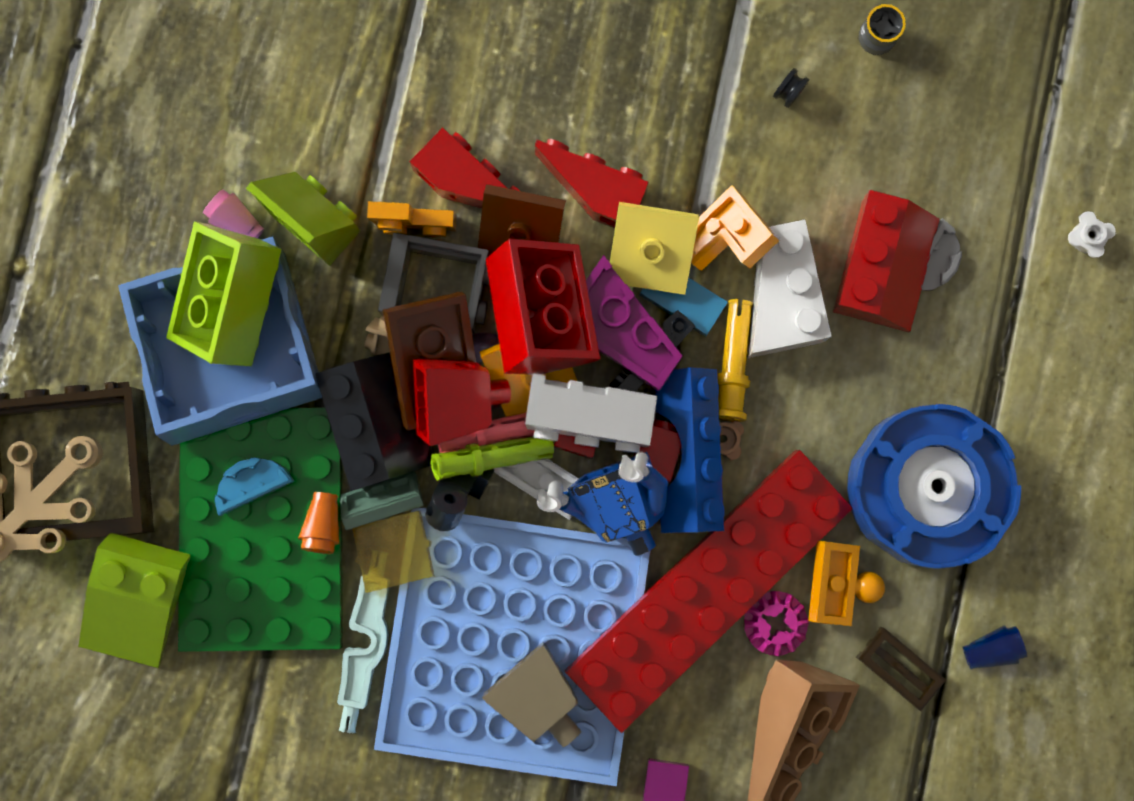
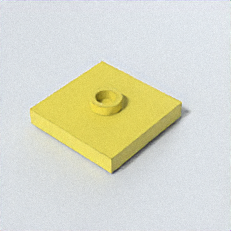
(653, 247)

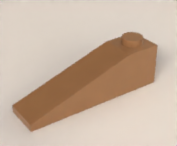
(793, 721)

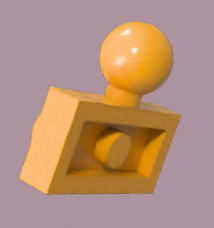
(837, 584)

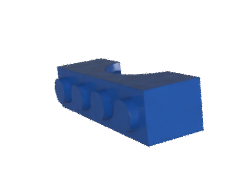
(696, 493)

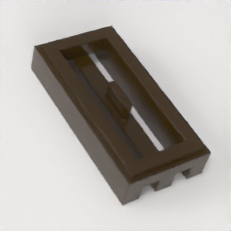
(873, 646)

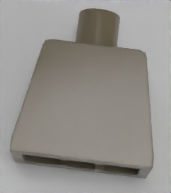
(536, 697)

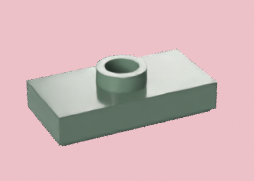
(380, 500)

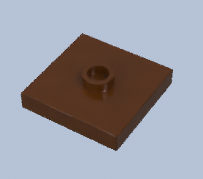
(518, 216)

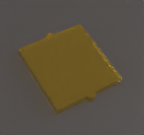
(393, 551)

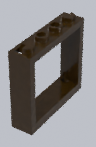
(81, 397)

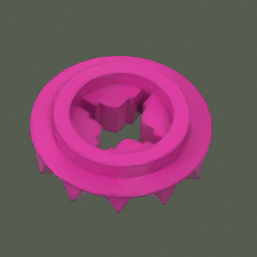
(771, 605)

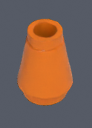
(321, 525)

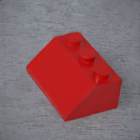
(886, 261)
(541, 307)

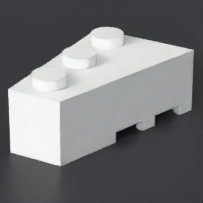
(787, 295)
(590, 414)

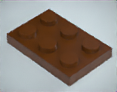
(426, 330)

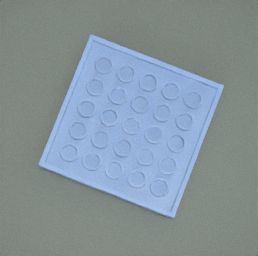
(487, 607)

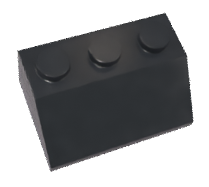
(369, 423)

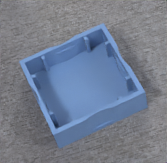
(200, 398)

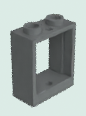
(398, 265)

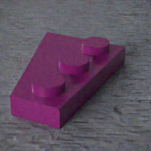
(627, 330)

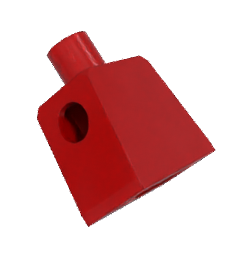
(454, 398)

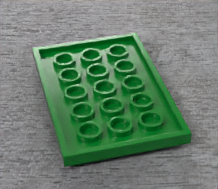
(246, 569)

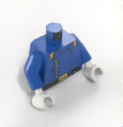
(614, 501)

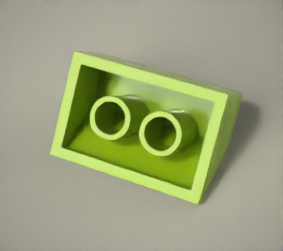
(223, 295)

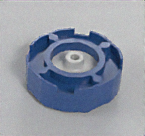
(972, 479)

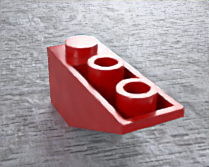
(454, 171)
(592, 182)

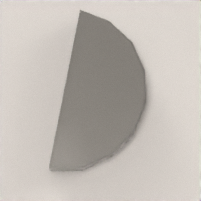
(944, 257)

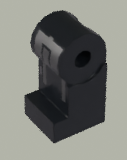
(451, 497)

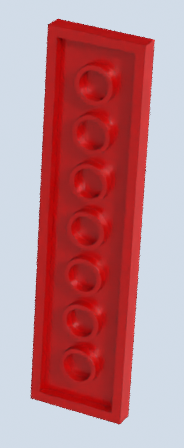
(708, 590)

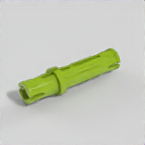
(476, 458)

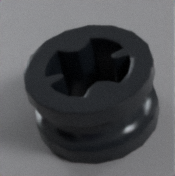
(791, 87)

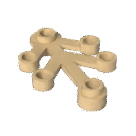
(31, 503)

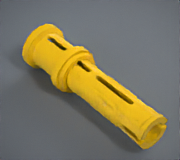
(732, 379)

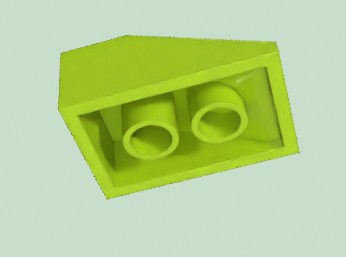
(307, 213)
(132, 599)

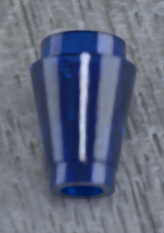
(995, 649)

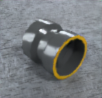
(887, 22)

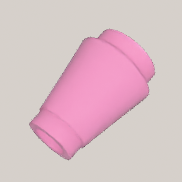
(229, 213)

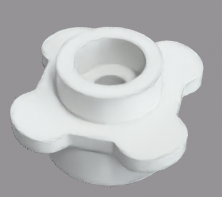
(1080, 235)

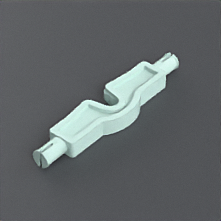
(360, 662)

